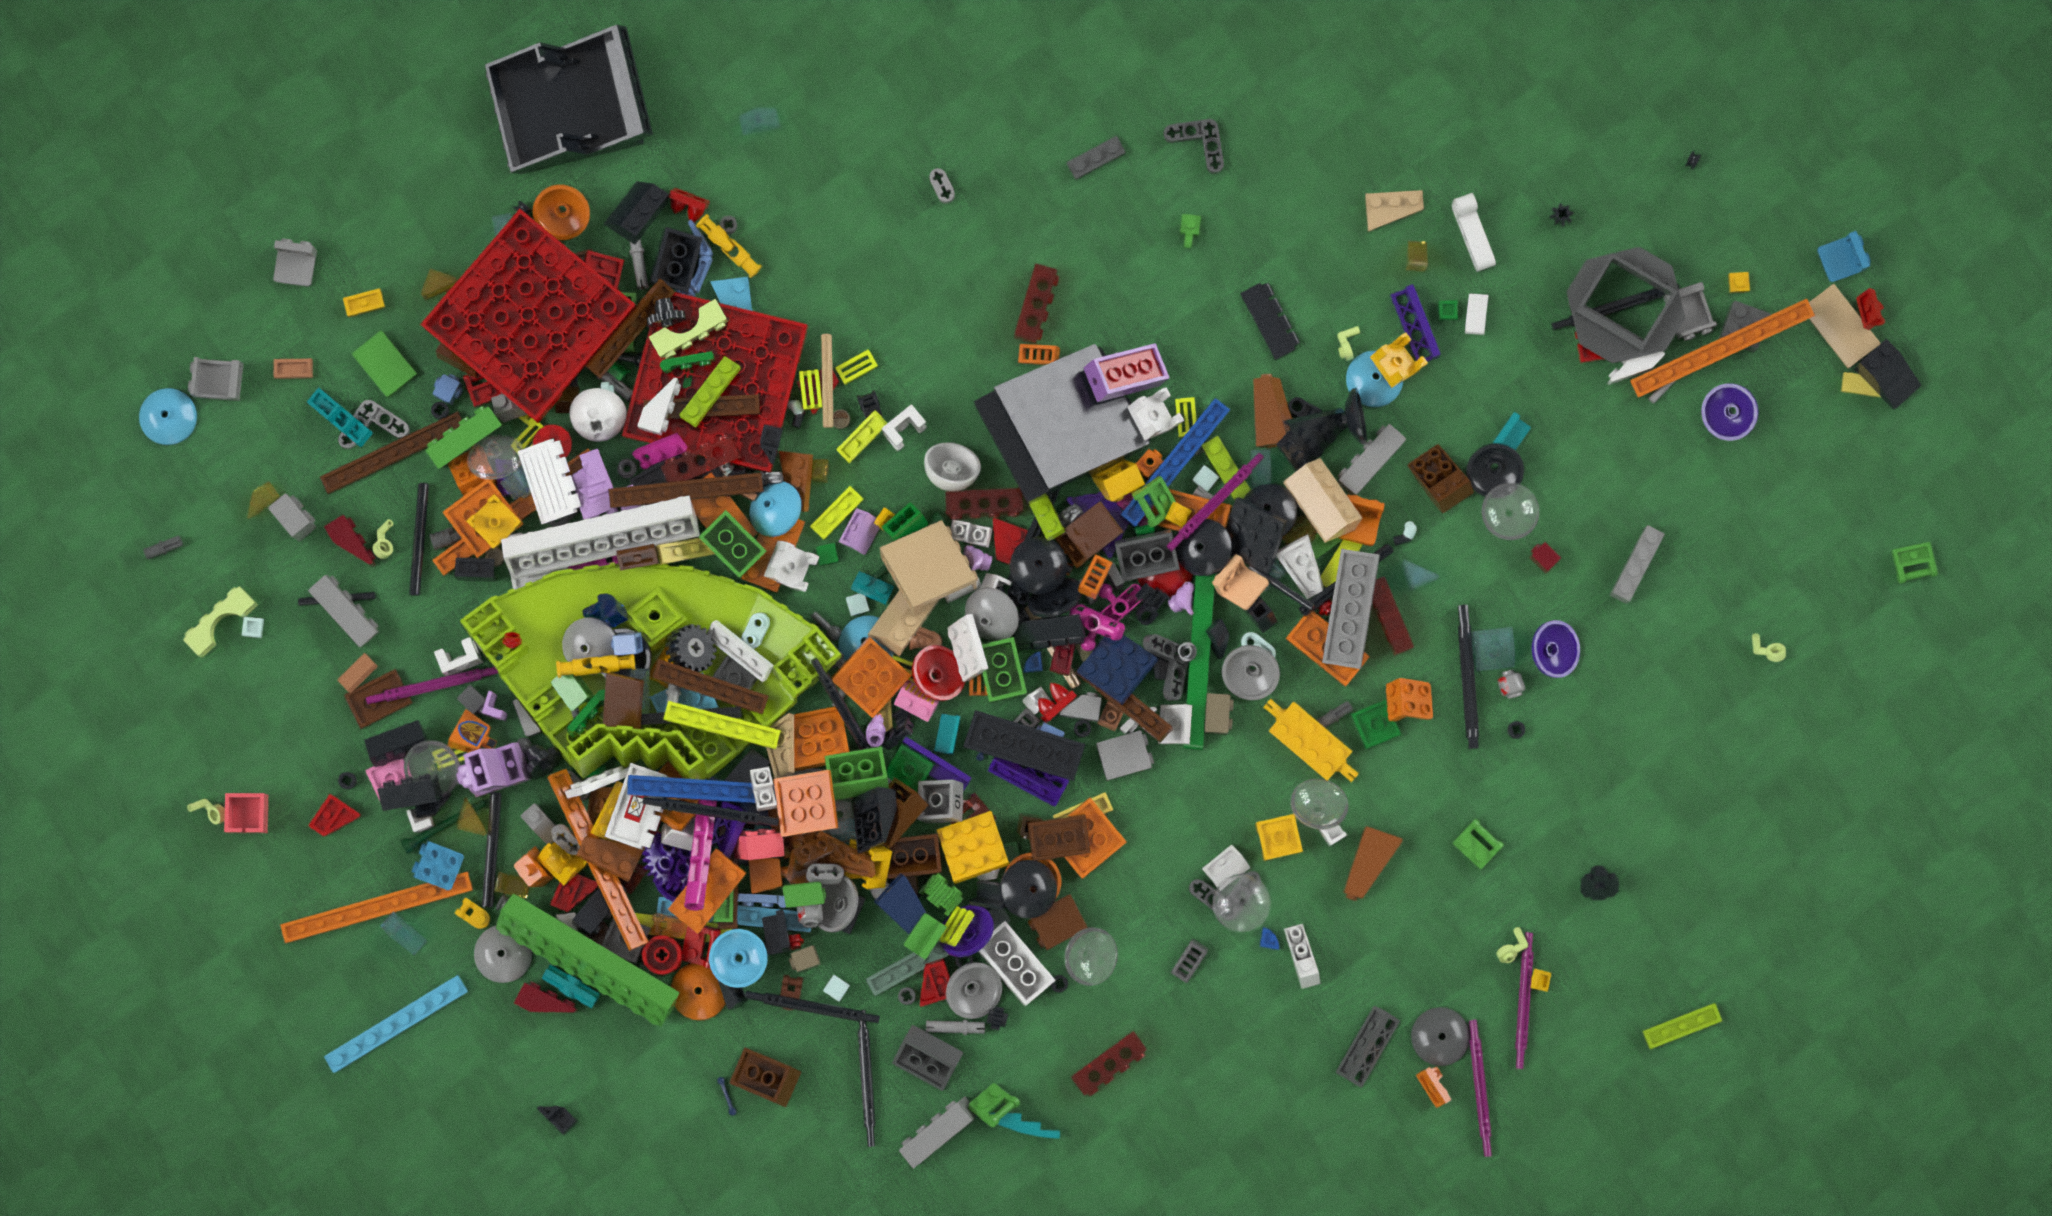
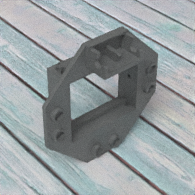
(1607, 337)

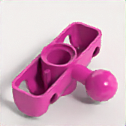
(1127, 600)
(1103, 628)

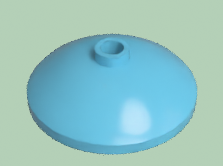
(1372, 392)
(178, 423)
(781, 513)
(855, 632)
(723, 958)

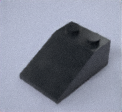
(1888, 374)

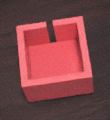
(246, 813)
(759, 844)

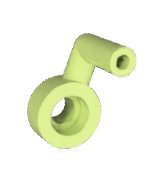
(1345, 349)
(383, 548)
(1774, 652)
(215, 812)
(1509, 952)

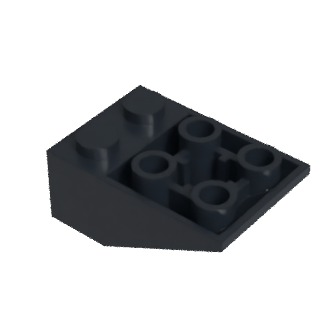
(873, 817)

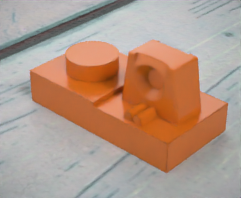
(1429, 1080)

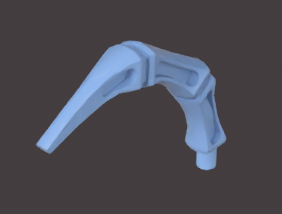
(704, 262)

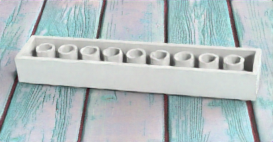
(599, 537)

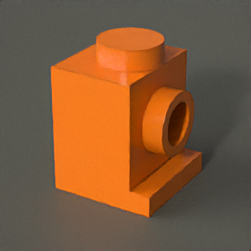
(1148, 470)

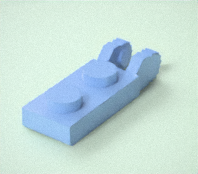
(766, 900)

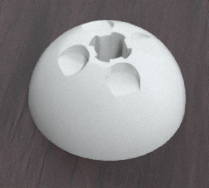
(597, 414)
(951, 466)

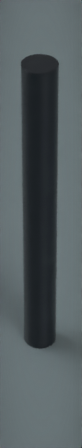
(1284, 589)
(356, 597)

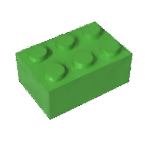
(732, 543)
(1004, 673)
(857, 772)

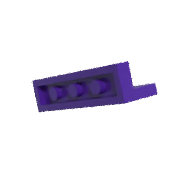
(1420, 318)
(942, 770)
(1028, 781)
(732, 831)

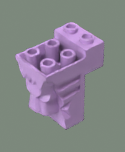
(593, 485)
(493, 769)

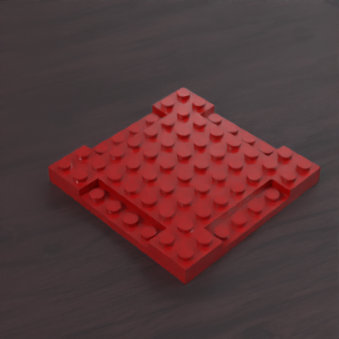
(528, 315)
(768, 358)

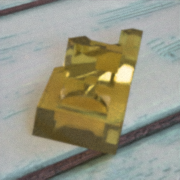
(261, 498)

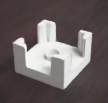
(1152, 415)
(901, 422)
(790, 565)
(461, 662)

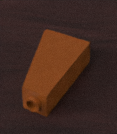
(1270, 411)
(1370, 859)

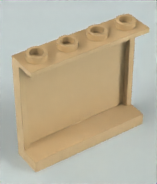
(927, 566)

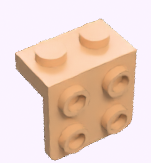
(1239, 583)

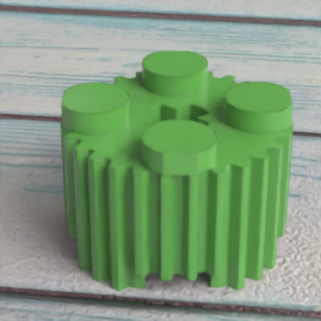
(941, 894)

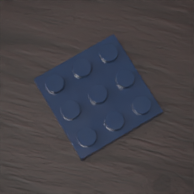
(1117, 667)

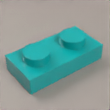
(872, 587)

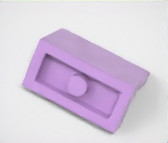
(860, 531)
(489, 709)

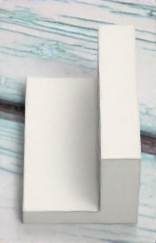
(1225, 865)

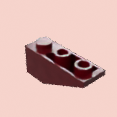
(343, 535)
(536, 1000)

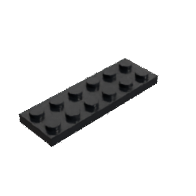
(1024, 745)

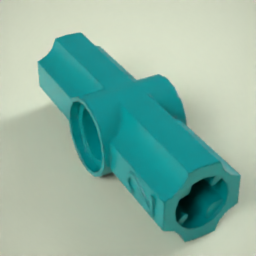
(571, 986)

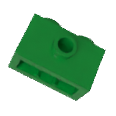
(905, 523)

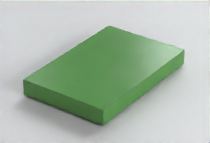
(384, 364)

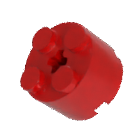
(557, 433)
(655, 947)

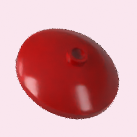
(1169, 581)
(942, 664)

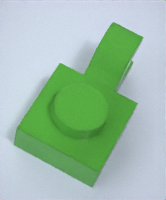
(1189, 227)

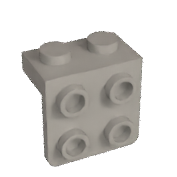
(294, 262)

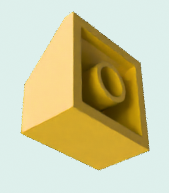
(1119, 480)

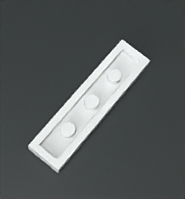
(740, 651)

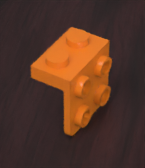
(463, 476)
(1367, 528)
(1409, 699)

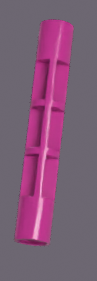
(699, 859)

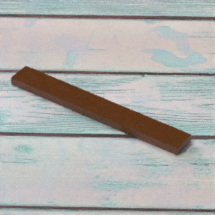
(388, 454)
(694, 488)

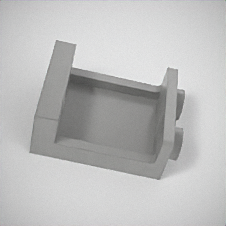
(1696, 312)
(215, 379)
(1124, 755)

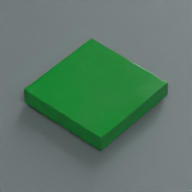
(1374, 725)
(909, 767)

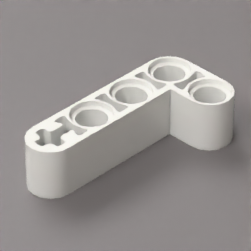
(1472, 231)

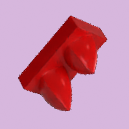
(695, 204)
(1870, 309)
(1062, 698)

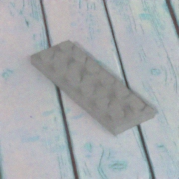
(1351, 608)

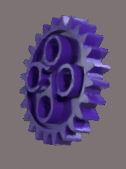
(658, 855)

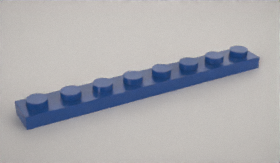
(1180, 455)
(690, 789)

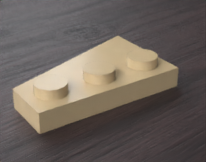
(1391, 206)
(783, 757)

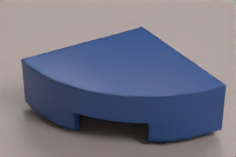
(1033, 663)
(1269, 940)

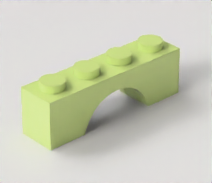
(668, 342)
(201, 637)

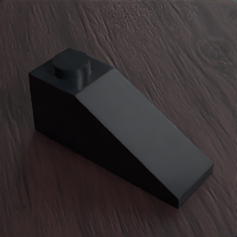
(1261, 615)

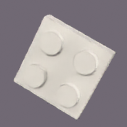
(1180, 719)

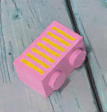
(915, 702)

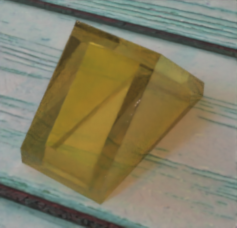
(1416, 256)
(437, 283)
(820, 470)
(469, 820)
(511, 884)

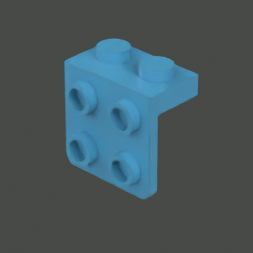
(1844, 257)
(437, 865)

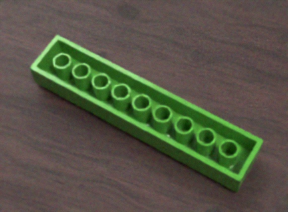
(587, 960)

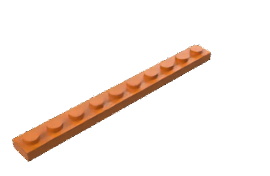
(1722, 347)
(522, 506)
(607, 882)
(372, 909)

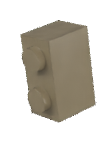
(1217, 714)
(804, 959)

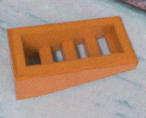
(1022, 354)
(1088, 591)

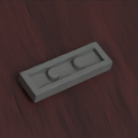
(1096, 158)

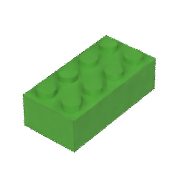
(463, 437)

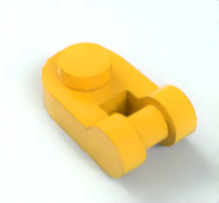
(479, 918)

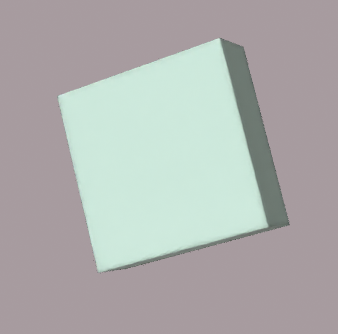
(1205, 478)
(857, 604)
(252, 627)
(836, 988)

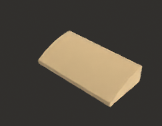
(1841, 326)

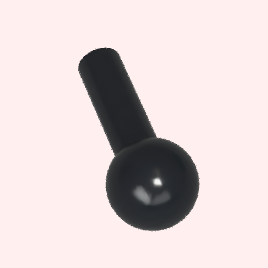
(636, 359)

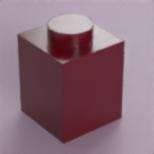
(1544, 557)

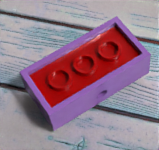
(1126, 372)

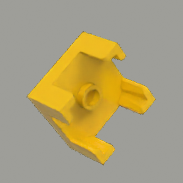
(1396, 362)
(494, 521)
(1279, 837)
(881, 858)
(560, 863)

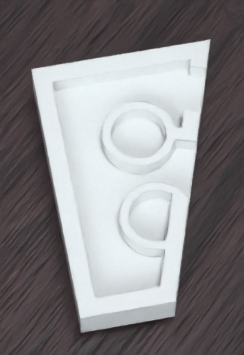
(1302, 566)

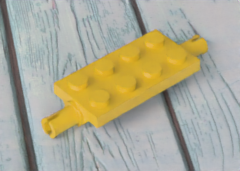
(1310, 740)

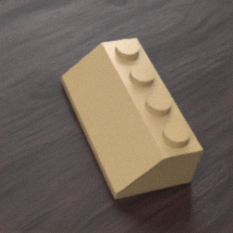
(1323, 500)
(898, 624)

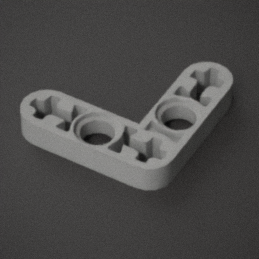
(374, 417)

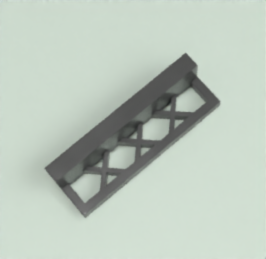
(1365, 1044)

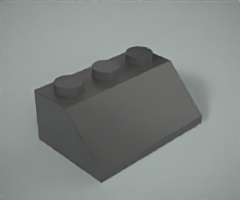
(1146, 555)
(927, 1057)

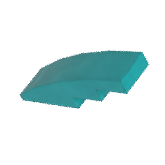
(339, 417)
(1014, 1122)

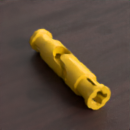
(720, 237)
(603, 664)

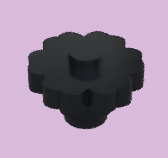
(665, 314)
(542, 761)
(1599, 883)

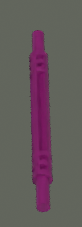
(1236, 480)
(431, 685)
(1524, 1001)
(1480, 1088)

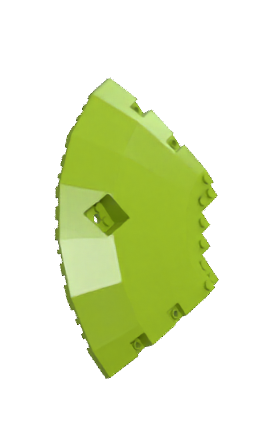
(682, 597)

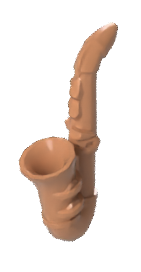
(924, 639)

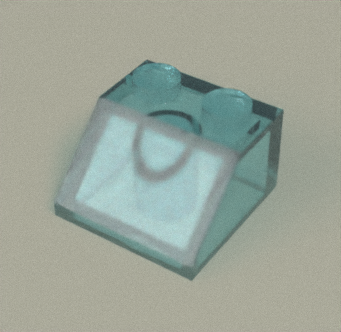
(1493, 649)

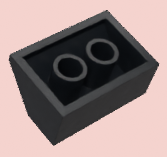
(637, 211)
(676, 259)

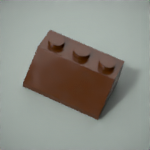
(915, 856)

